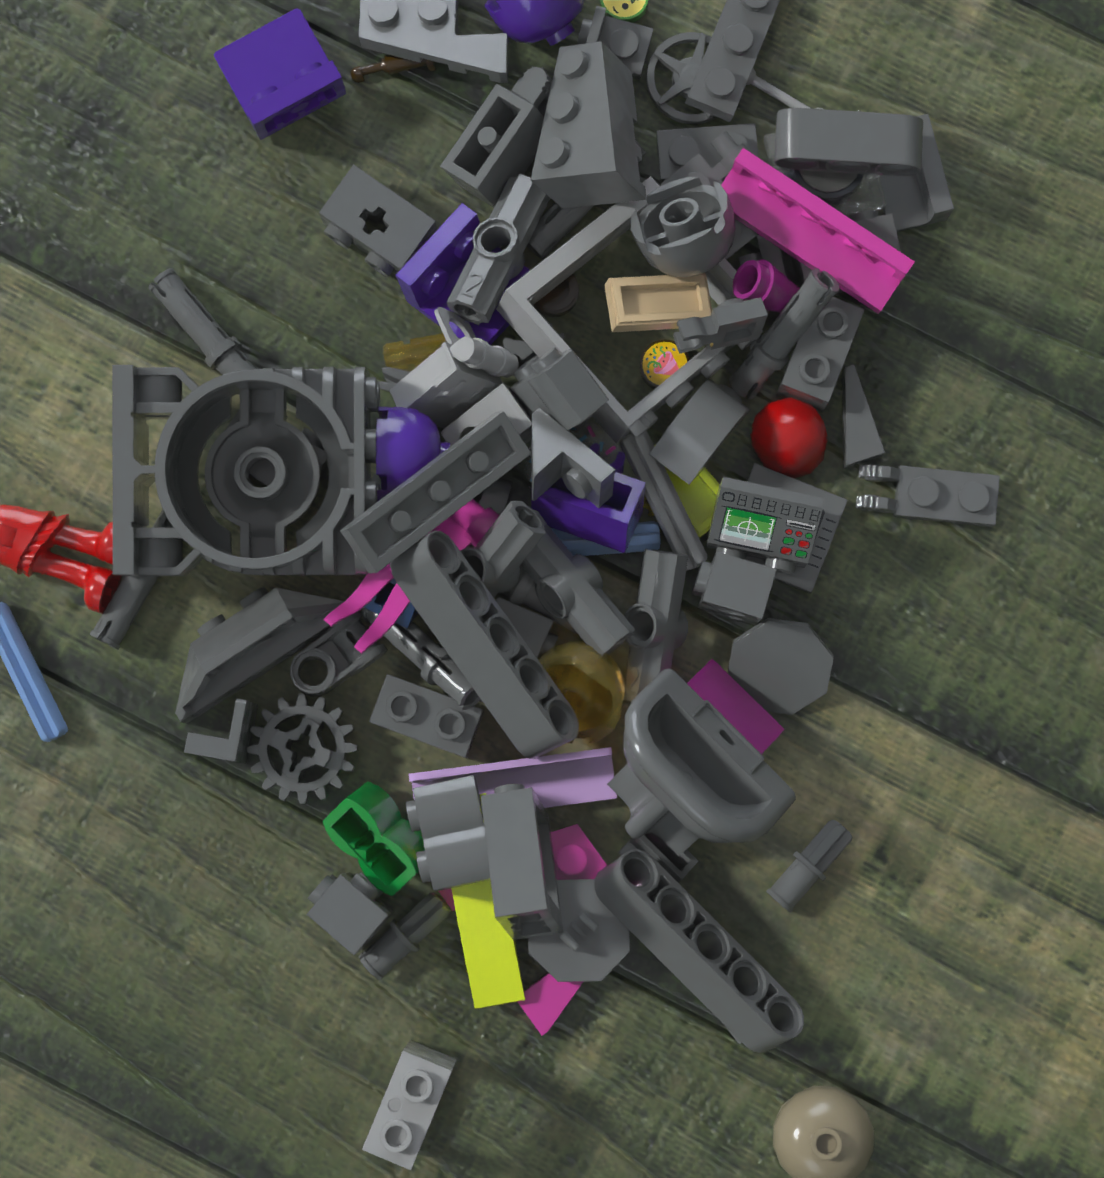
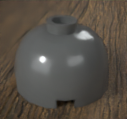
(685, 227)

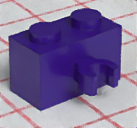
(610, 524)

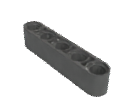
(485, 645)
(699, 951)

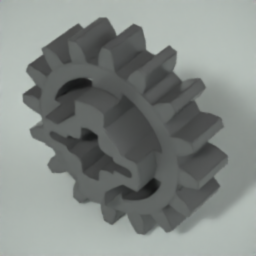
(293, 771)

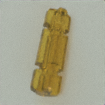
(399, 355)

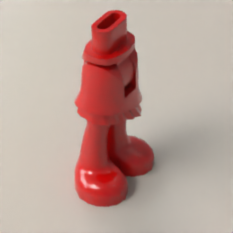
(27, 546)

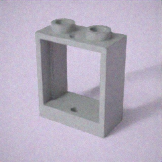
(409, 1104)

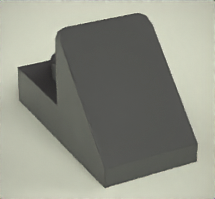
(561, 455)

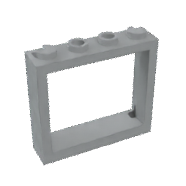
(541, 337)

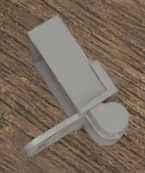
(454, 374)

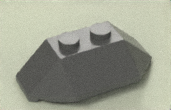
(248, 645)

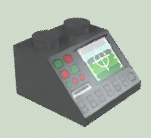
(765, 524)

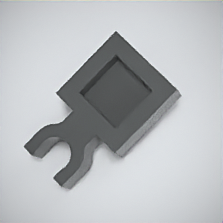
(729, 324)

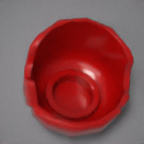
(789, 437)

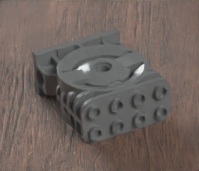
(328, 400)

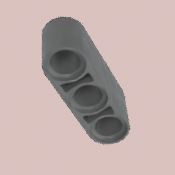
(848, 141)

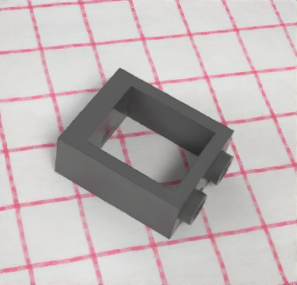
(521, 862)

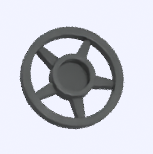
(682, 78)

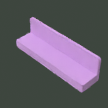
(554, 778)

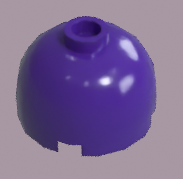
(535, 19)
(404, 445)

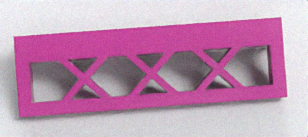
(814, 231)

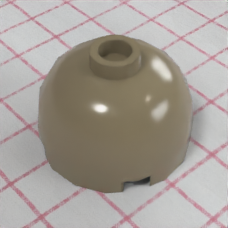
(823, 1134)

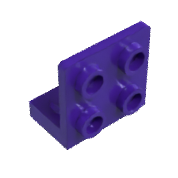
(280, 73)
(437, 267)

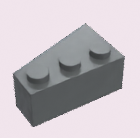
(588, 131)

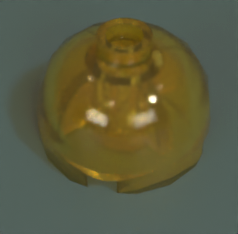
(589, 684)

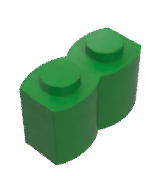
(373, 831)

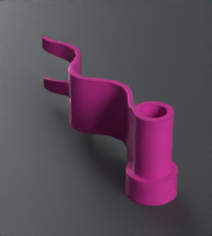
(463, 527)

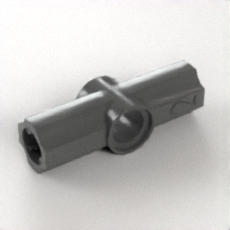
(487, 272)
(505, 547)
(573, 590)
(656, 619)

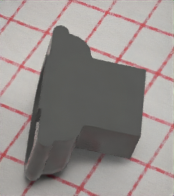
(693, 771)

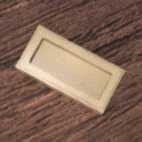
(655, 301)

